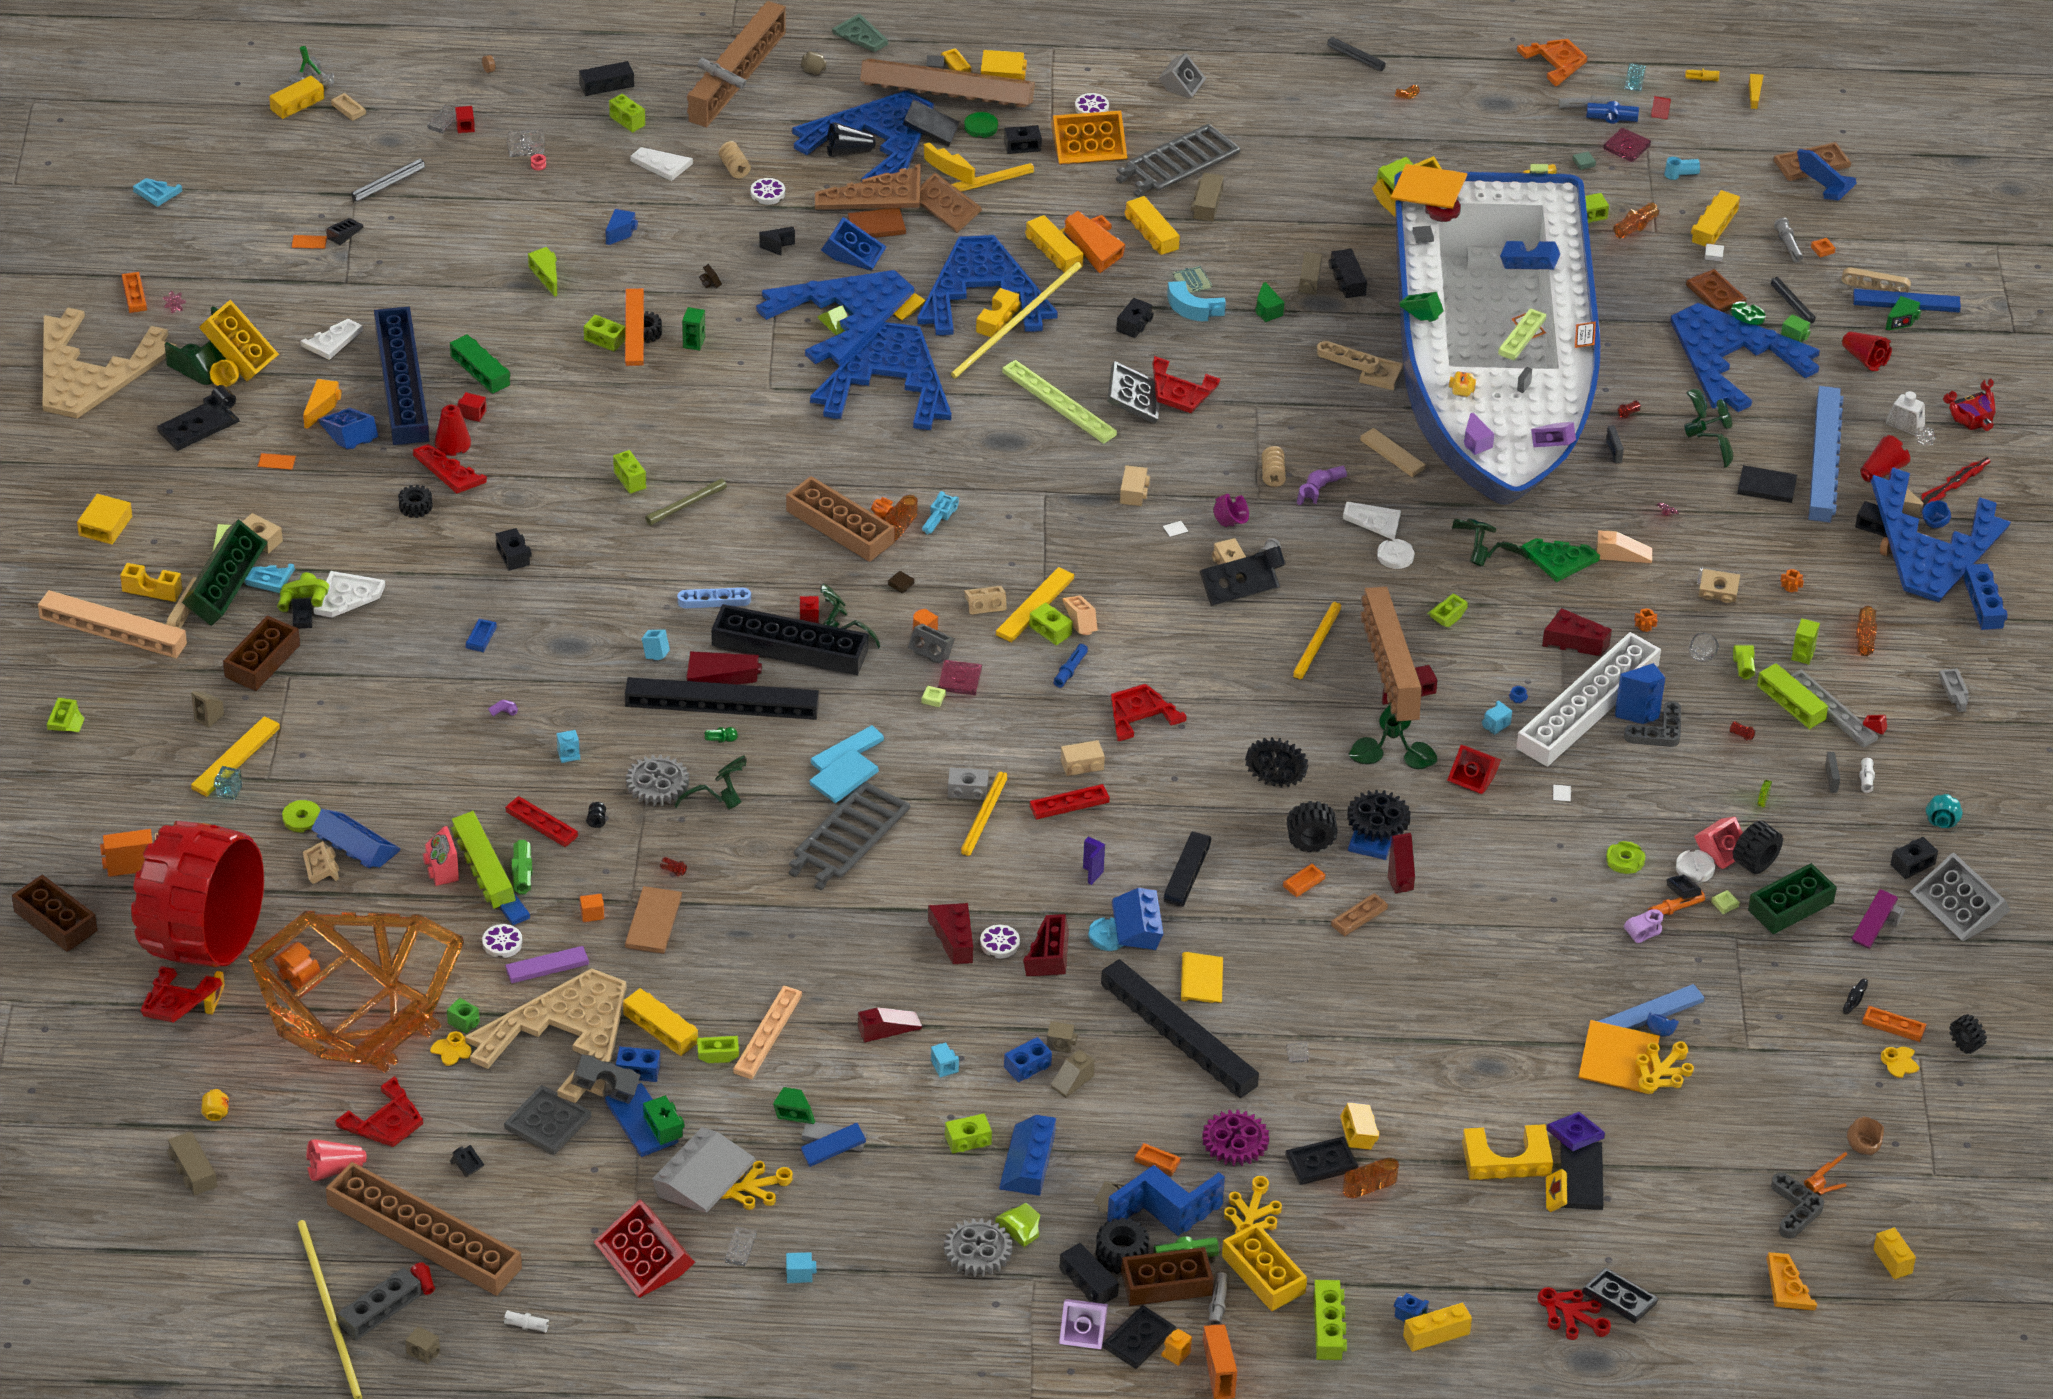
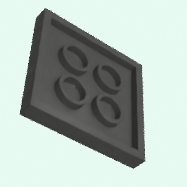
(1133, 392)
(547, 1120)

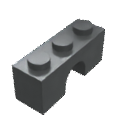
(621, 1080)

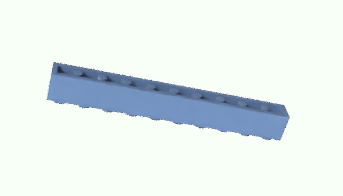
(1824, 454)

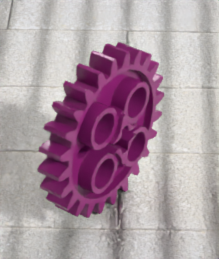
(1235, 1137)

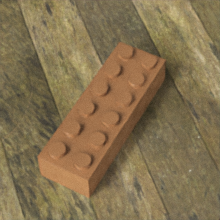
(840, 518)

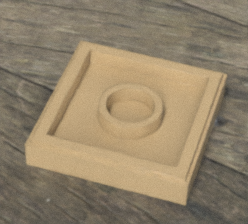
(1385, 377)

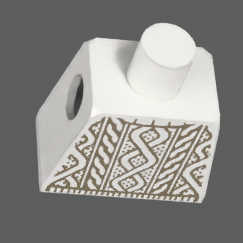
(1907, 413)

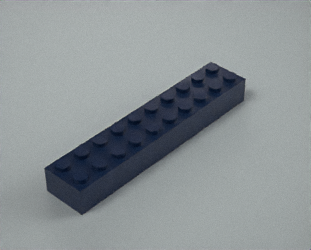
(401, 376)

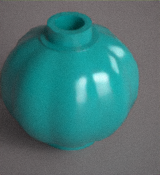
(1944, 811)

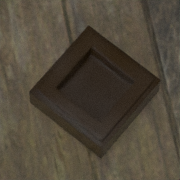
(901, 582)

